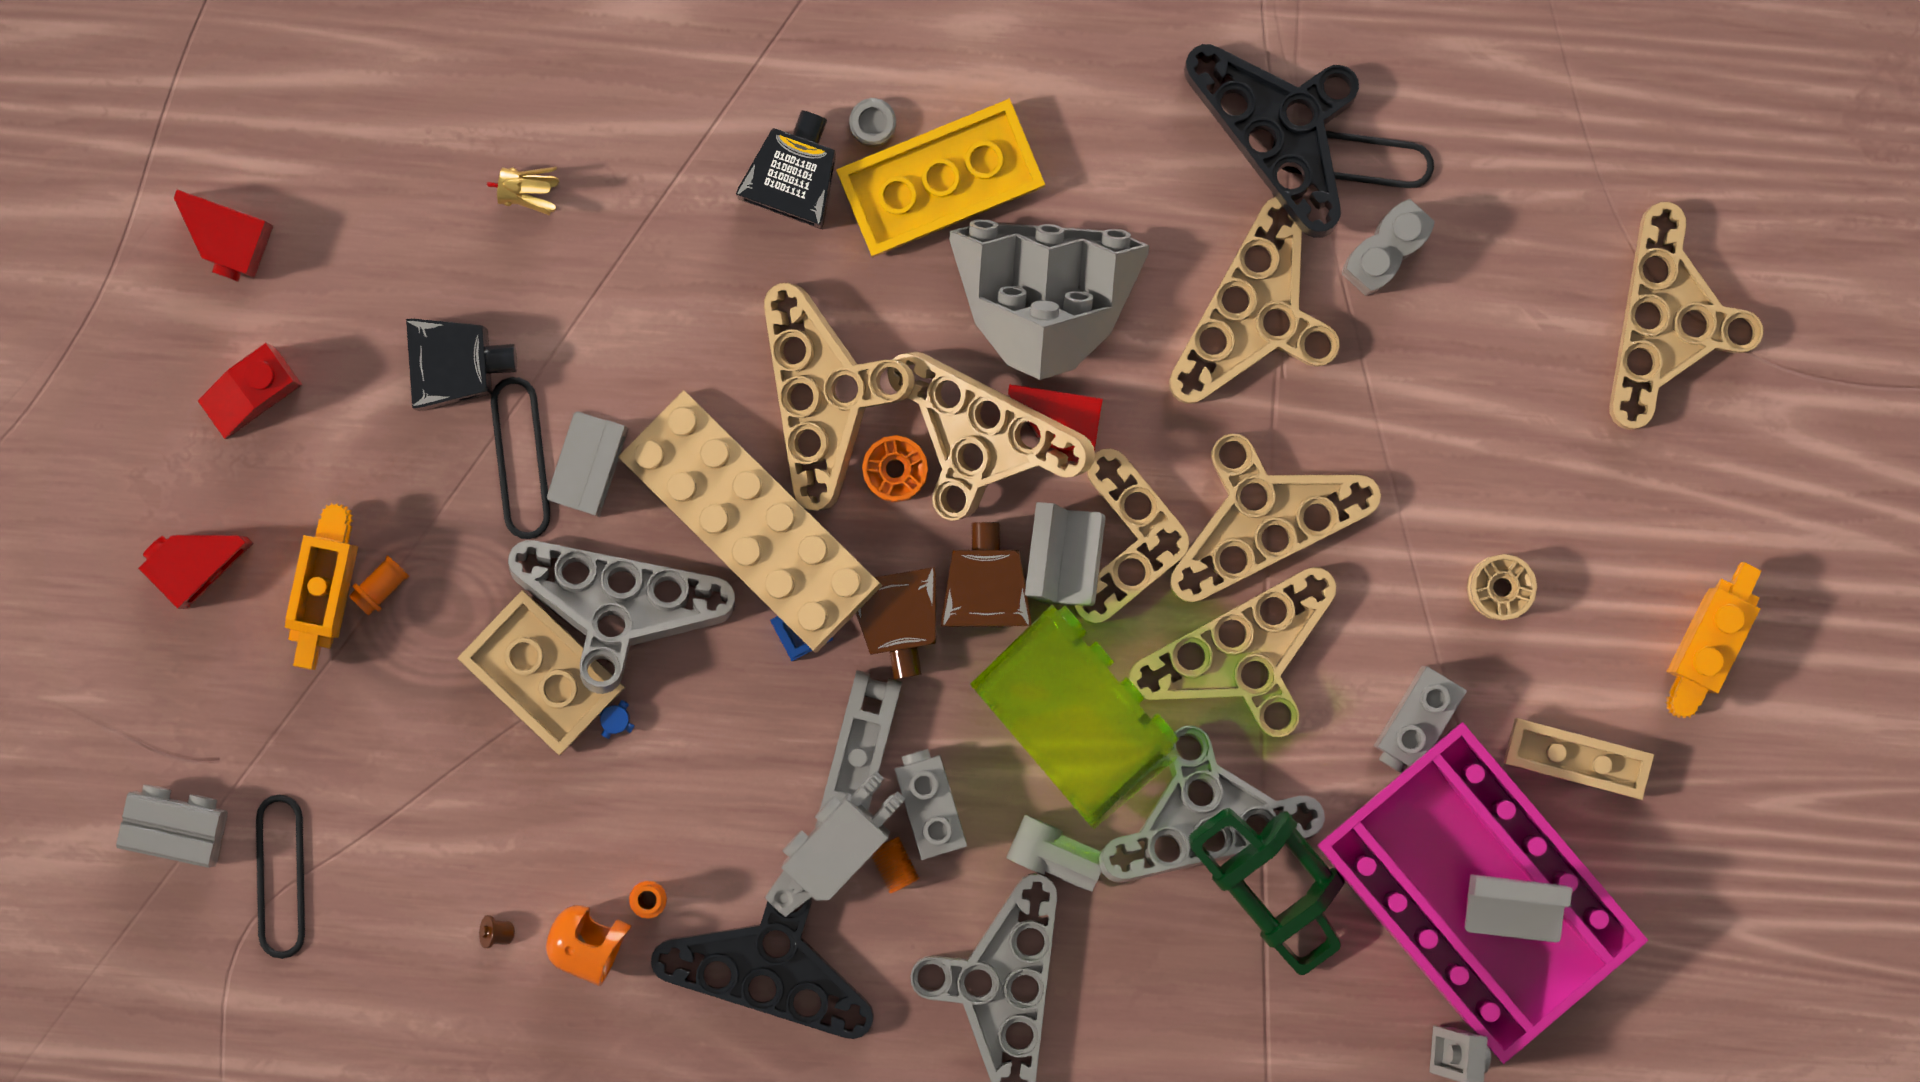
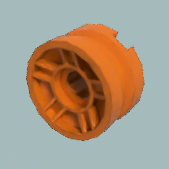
(889, 450)

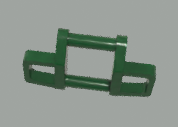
(1264, 847)

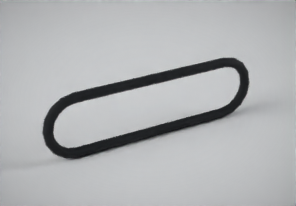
(1378, 141)
(540, 457)
(260, 876)

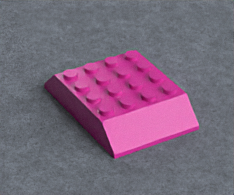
(1412, 868)

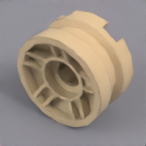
(1514, 572)

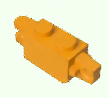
(321, 586)
(1713, 641)

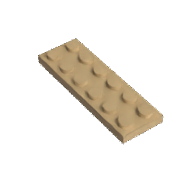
(750, 521)

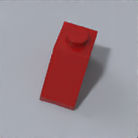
(224, 235)
(248, 389)
(1071, 410)
(190, 564)

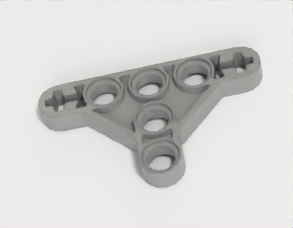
(1178, 816)

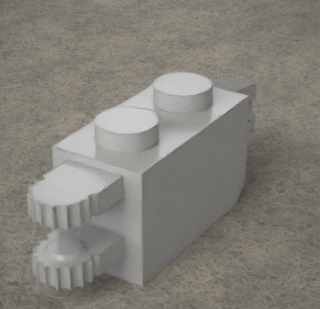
(834, 849)

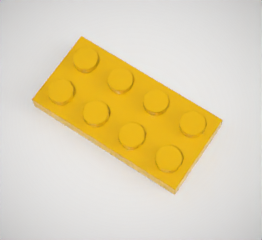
(940, 178)

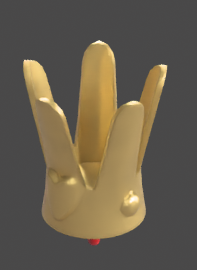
(515, 184)

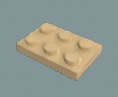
(537, 672)

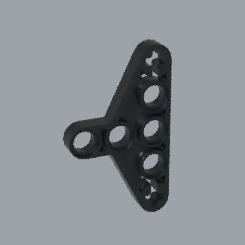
(1295, 145)
(746, 957)

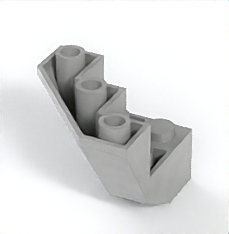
(1045, 289)

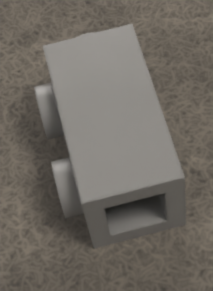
(1418, 719)
(930, 804)

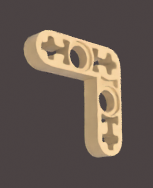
(1144, 531)

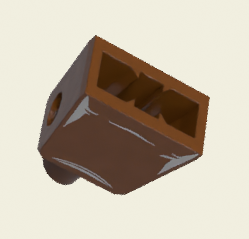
(985, 583)
(901, 618)

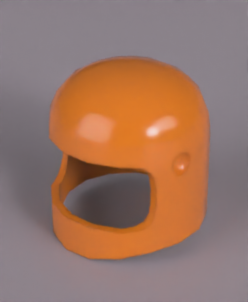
(584, 960)

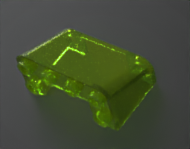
(1076, 715)

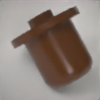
(495, 932)

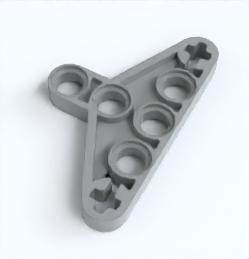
(590, 601)
(1004, 962)

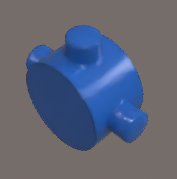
(615, 719)

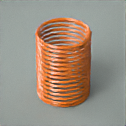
(895, 846)

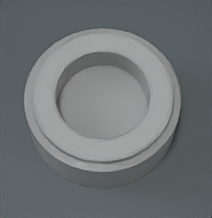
(872, 122)

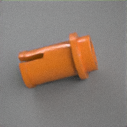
(378, 585)
(638, 905)

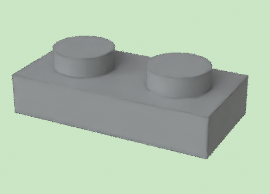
(1459, 1054)

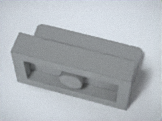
(587, 463)
(1064, 555)
(1516, 908)

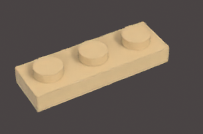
(1578, 758)

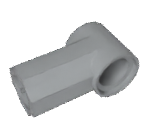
(1047, 850)

